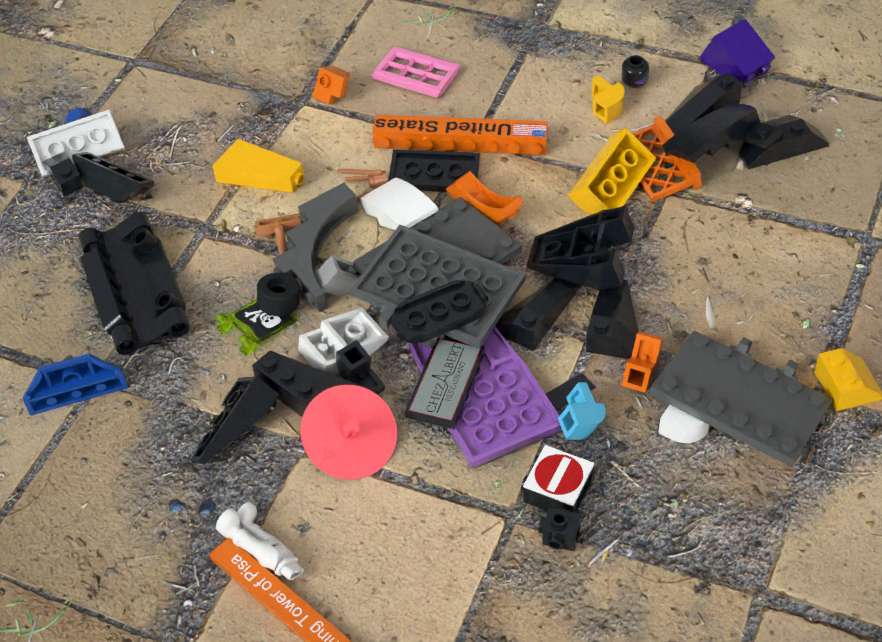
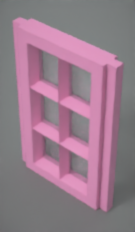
(416, 72)

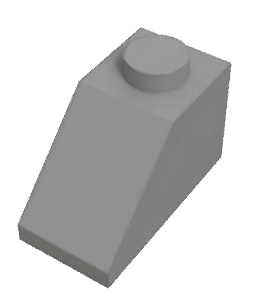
(337, 276)

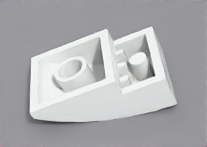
(398, 204)
(335, 333)

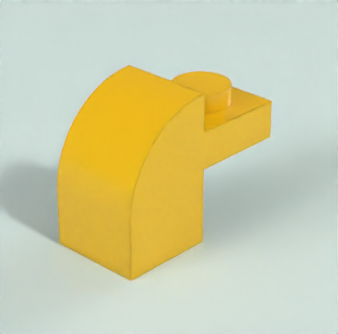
(607, 99)

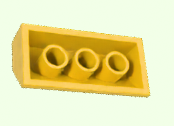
(612, 173)

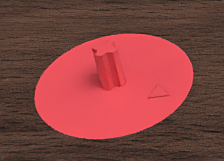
(358, 417)

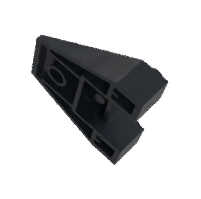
(581, 251)

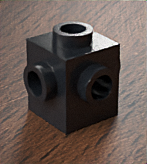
(560, 529)

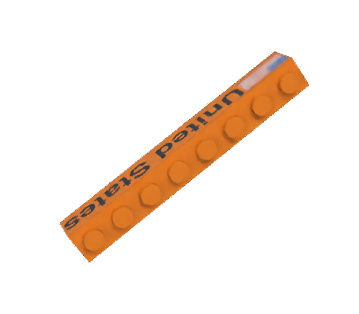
(460, 134)

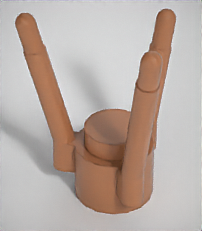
(375, 177)

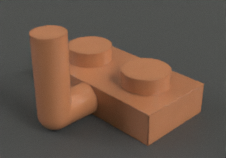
(277, 227)

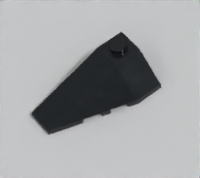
(535, 315)
(244, 406)

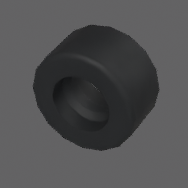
(278, 294)

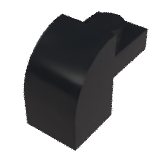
(355, 366)

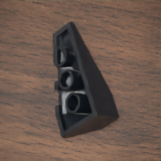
(704, 99)
(612, 323)

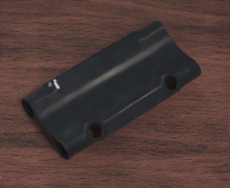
(133, 284)

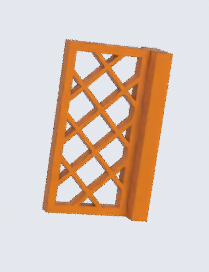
(681, 167)

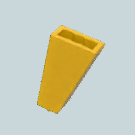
(258, 168)

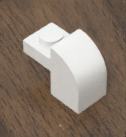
(681, 426)

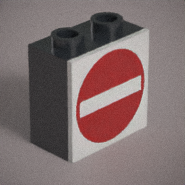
(557, 480)

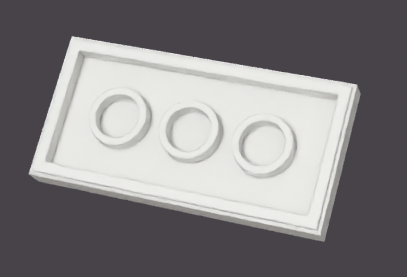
(90, 134)

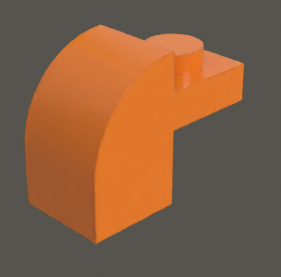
(643, 363)

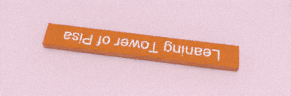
(274, 594)

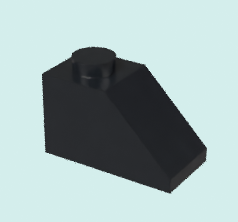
(63, 173)

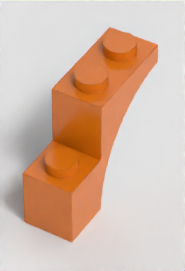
(490, 204)

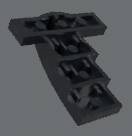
(721, 129)

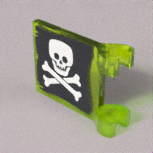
(254, 324)

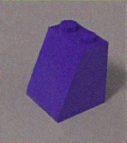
(738, 52)

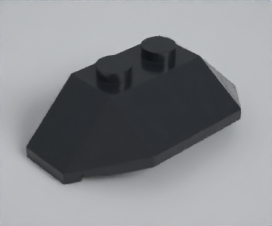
(795, 139)
(108, 178)

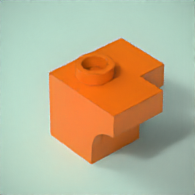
(331, 84)

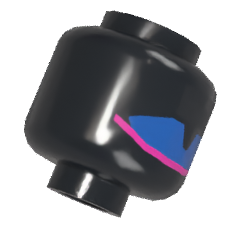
(635, 71)

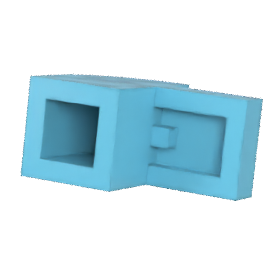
(581, 414)

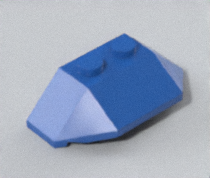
(72, 382)

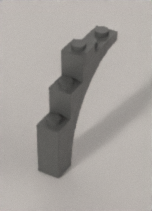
(305, 241)

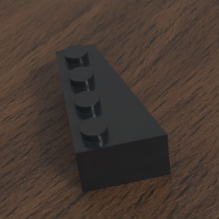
(294, 380)

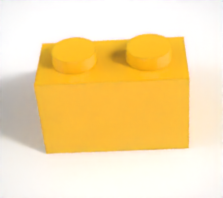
(846, 379)

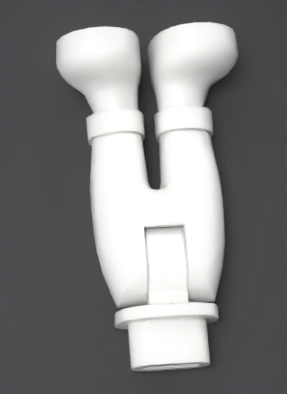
(262, 545)

